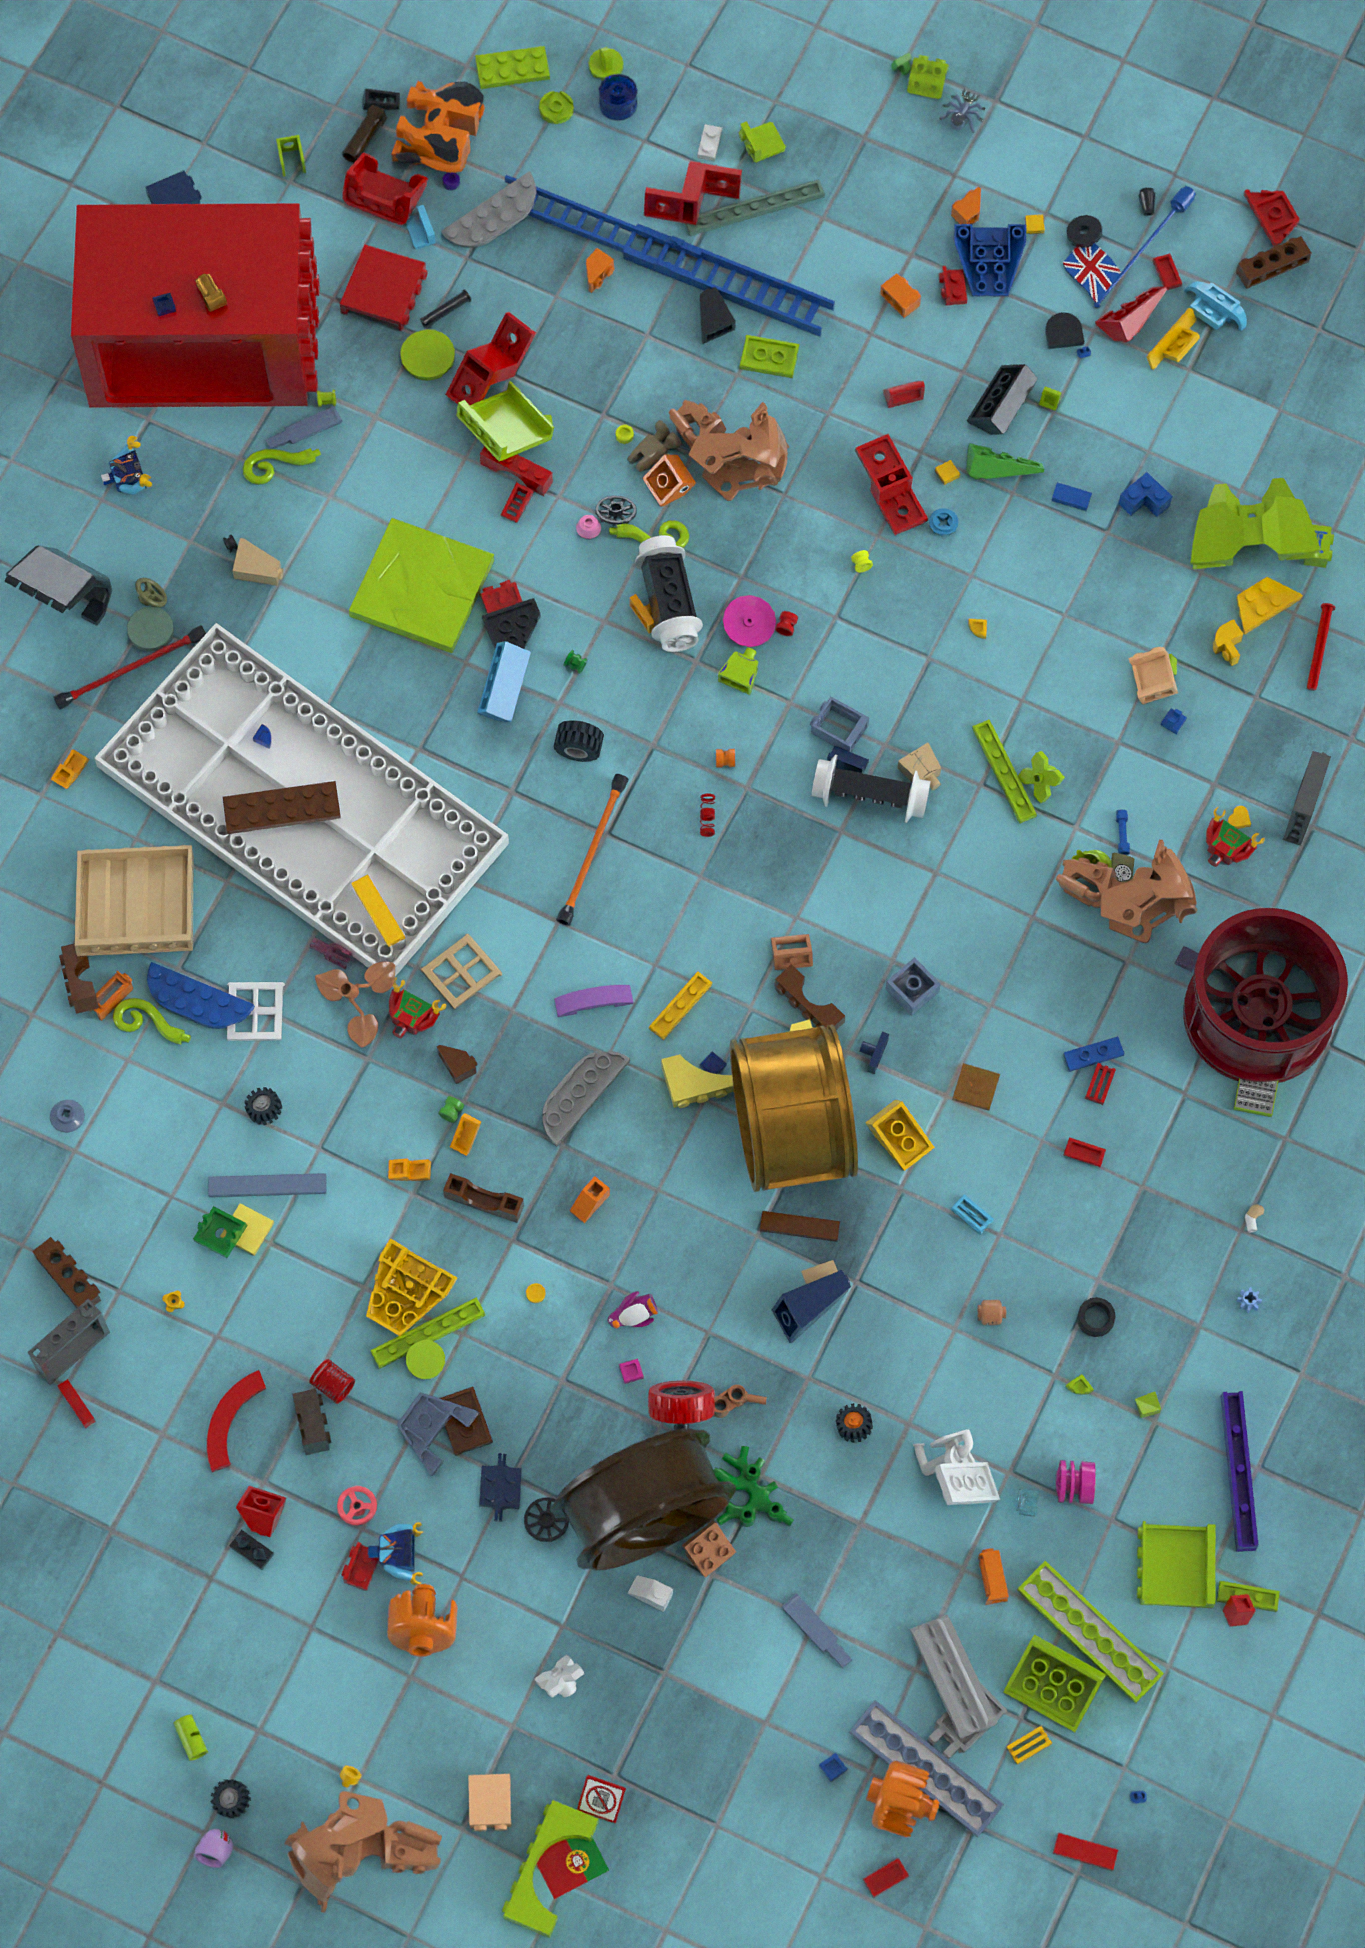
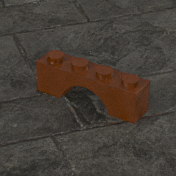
(790, 984)
(82, 992)
(499, 1204)

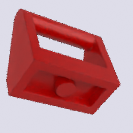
(904, 393)

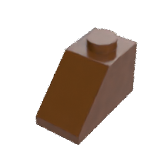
(457, 1062)

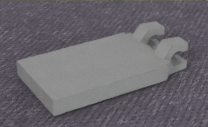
(945, 1728)

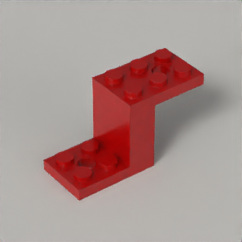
(686, 206)
(491, 361)

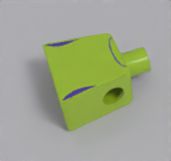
(740, 671)

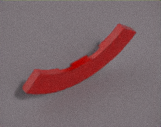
(224, 1416)

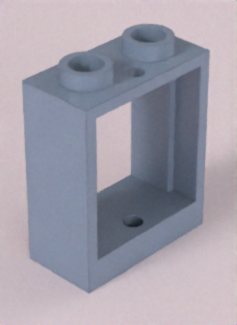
(833, 704)

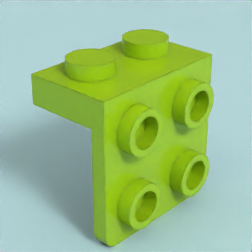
(927, 77)
(761, 141)

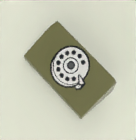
(1123, 866)

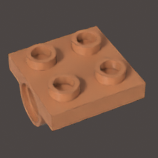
(708, 1549)

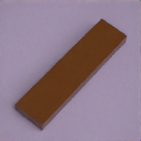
(799, 1226)

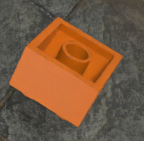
(669, 479)

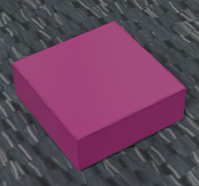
(631, 1371)

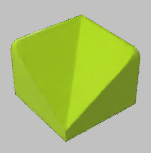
(1148, 1405)

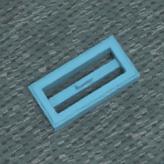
(964, 1217)

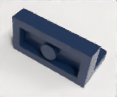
(848, 760)

